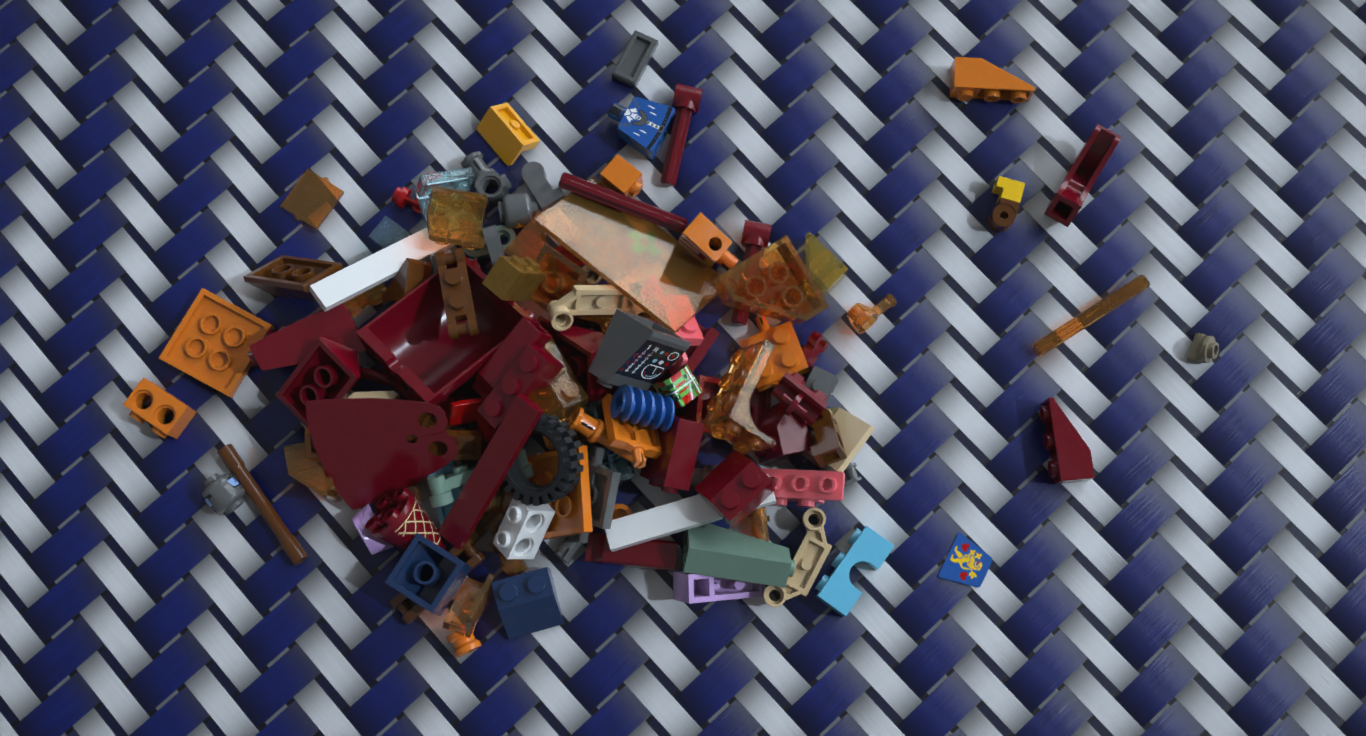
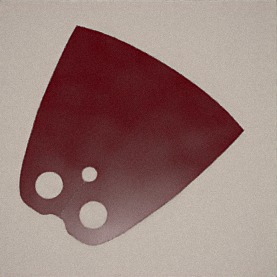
(367, 445)

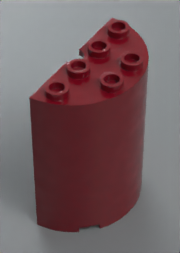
(415, 340)

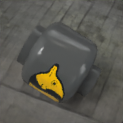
(517, 210)

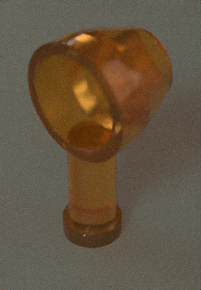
(864, 317)

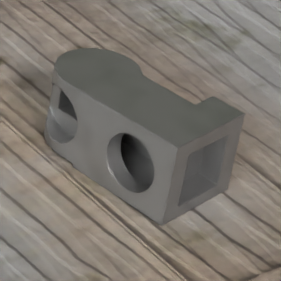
(538, 186)

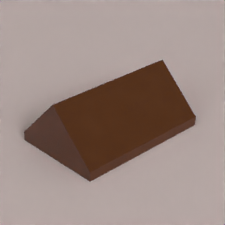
(291, 276)

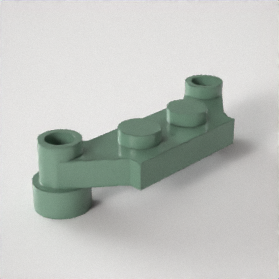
(441, 484)

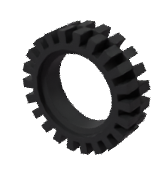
(567, 466)

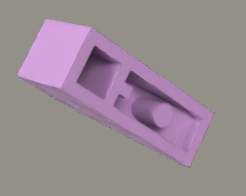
(701, 588)

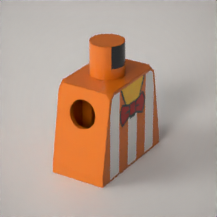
(704, 233)

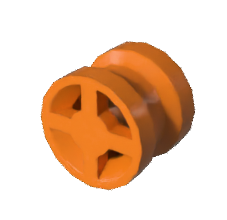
(463, 644)

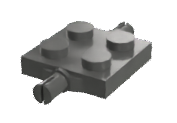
(603, 492)

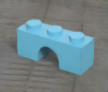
(865, 548)

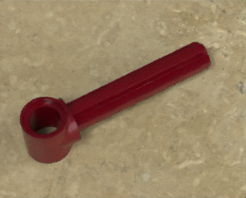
(686, 103)
(754, 239)

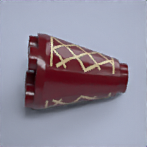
(400, 519)

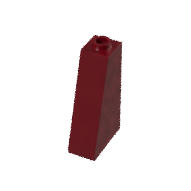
(293, 342)

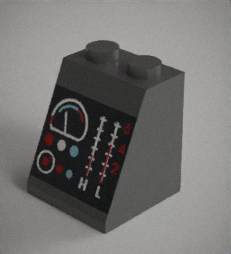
(635, 352)

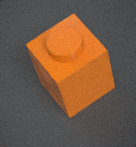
(622, 177)

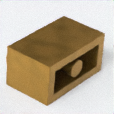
(514, 278)

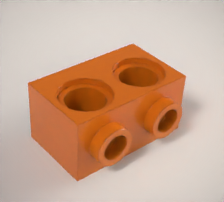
(160, 407)

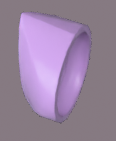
(372, 543)

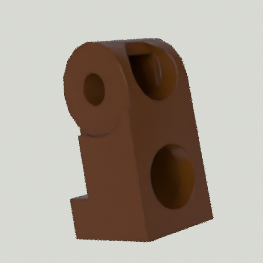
(829, 440)

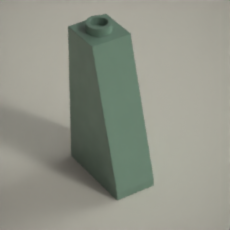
(735, 556)

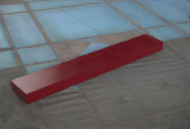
(490, 471)

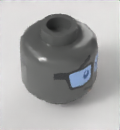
(223, 493)

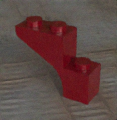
(1082, 175)

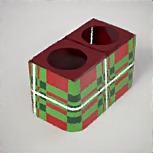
(680, 387)

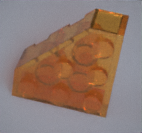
(772, 285)

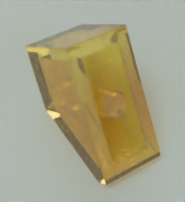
(822, 264)

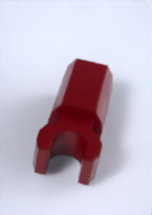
(814, 346)

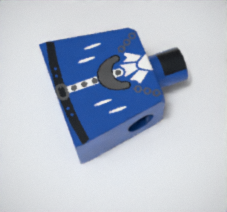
(643, 124)

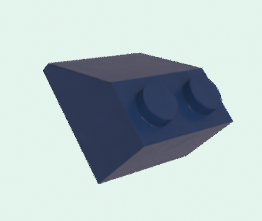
(428, 575)
(528, 602)

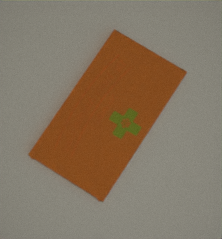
(632, 257)

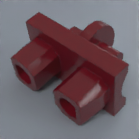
(800, 398)

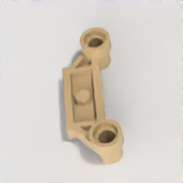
(589, 301)
(807, 560)

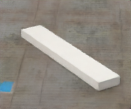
(373, 269)
(664, 521)

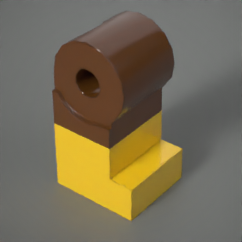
(1007, 204)

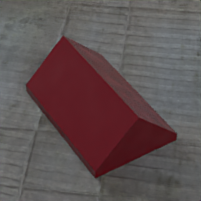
(323, 373)

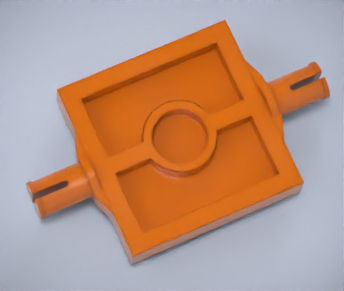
(785, 357)
(630, 437)

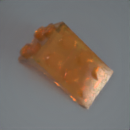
(729, 410)

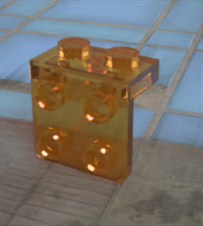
(456, 217)

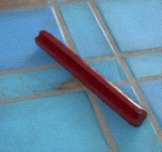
(622, 203)

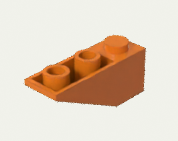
(983, 80)

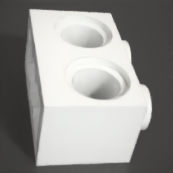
(523, 529)

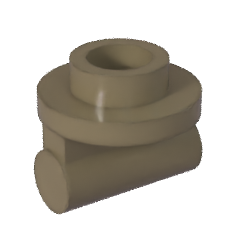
(1203, 349)

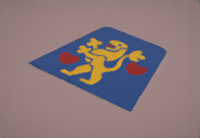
(965, 563)

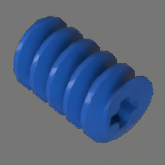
(643, 407)

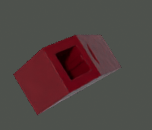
(1068, 452)

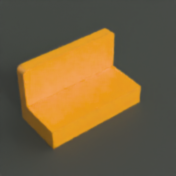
(506, 133)

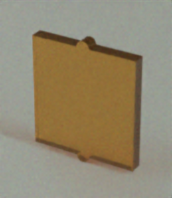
(312, 199)

